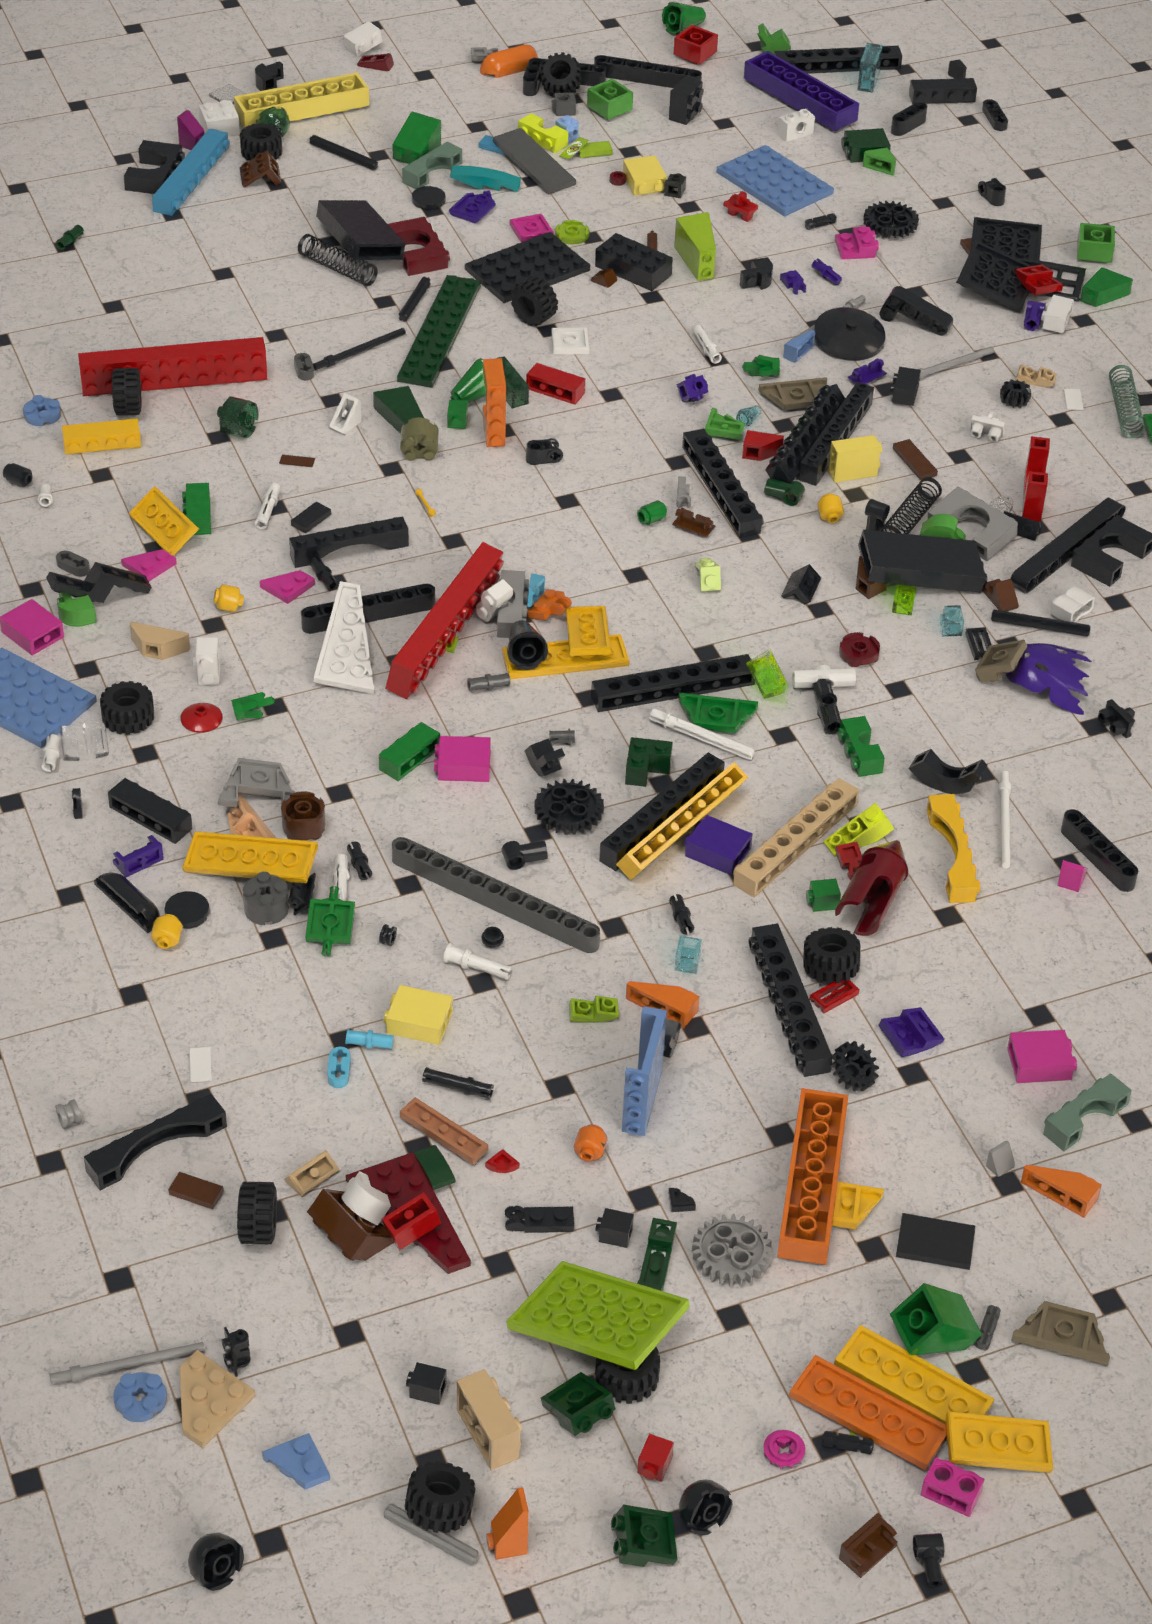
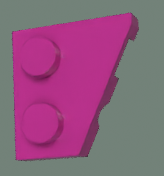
(150, 563)
(288, 586)

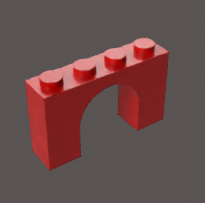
(1035, 478)

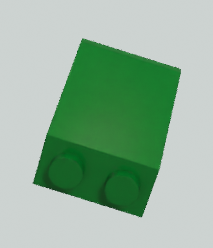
(416, 138)
(935, 1321)

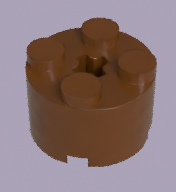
(303, 816)

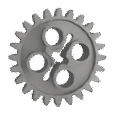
(726, 1243)

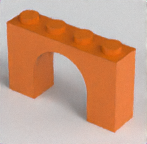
(495, 409)

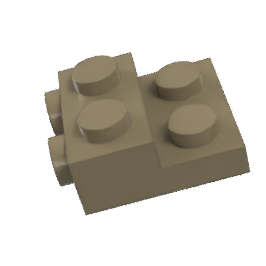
(999, 659)

